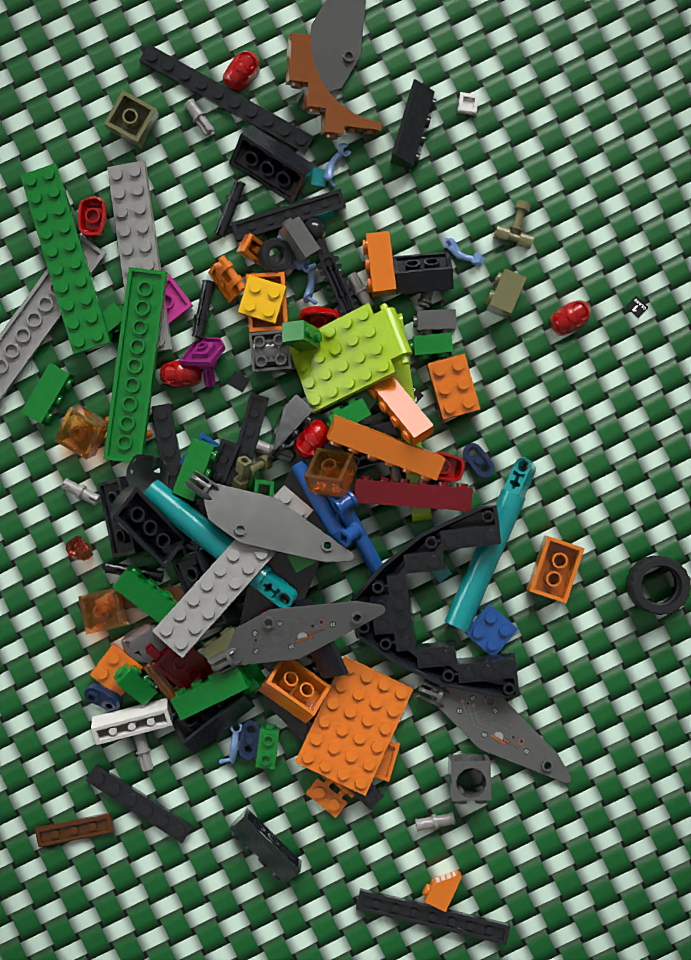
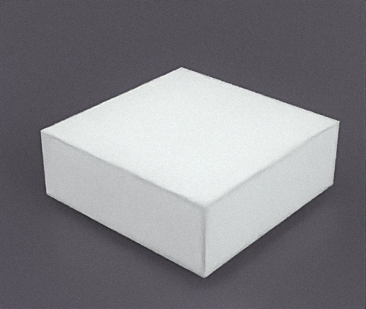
(468, 103)

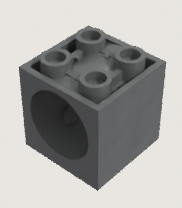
(269, 353)
(460, 762)

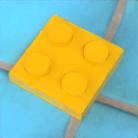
(262, 299)

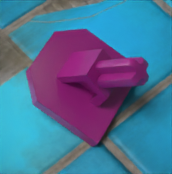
(204, 355)

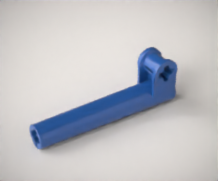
(347, 515)
(343, 535)

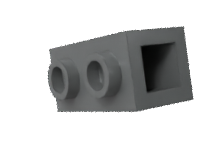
(299, 239)
(435, 320)

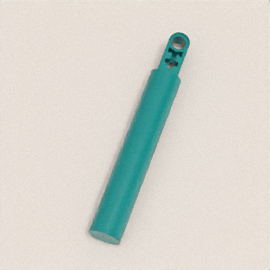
(214, 540)
(487, 557)

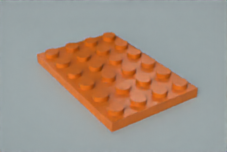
(354, 726)

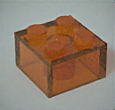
(82, 431)
(330, 472)
(103, 611)

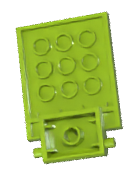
(352, 356)

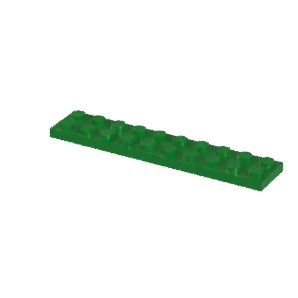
(65, 259)
(135, 364)

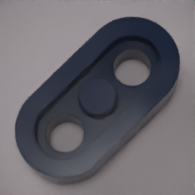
(479, 459)
(103, 697)
(249, 738)

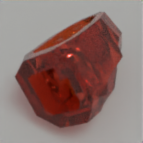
(79, 549)

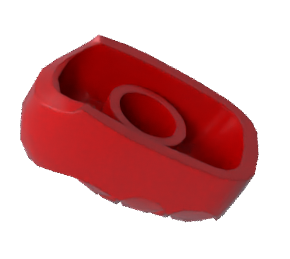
(241, 71)
(92, 216)
(318, 315)
(570, 317)
(180, 376)
(310, 439)
(452, 468)

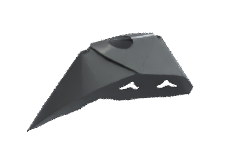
(143, 471)
(139, 639)

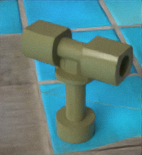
(514, 232)
(246, 471)

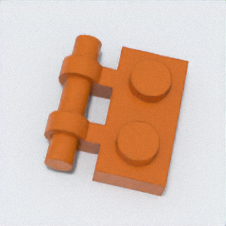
(227, 279)
(327, 797)

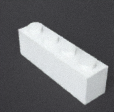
(131, 721)

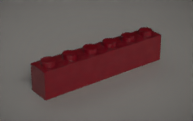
(413, 495)

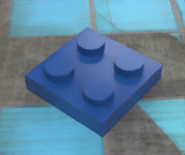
(491, 630)

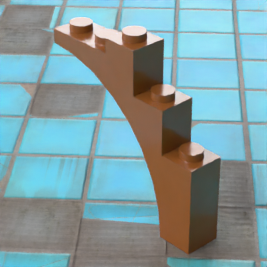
(303, 73)

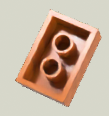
(379, 264)
(258, 325)
(453, 387)
(555, 569)
(295, 689)

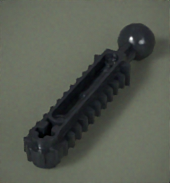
(331, 270)

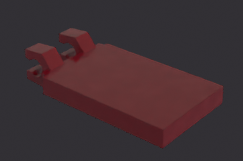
(178, 670)

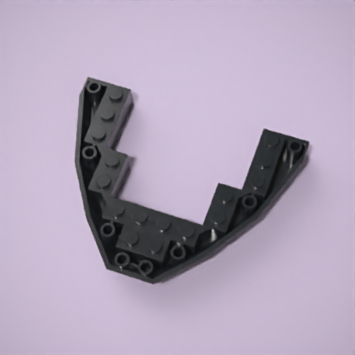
(394, 631)

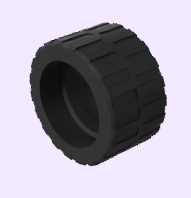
(681, 585)

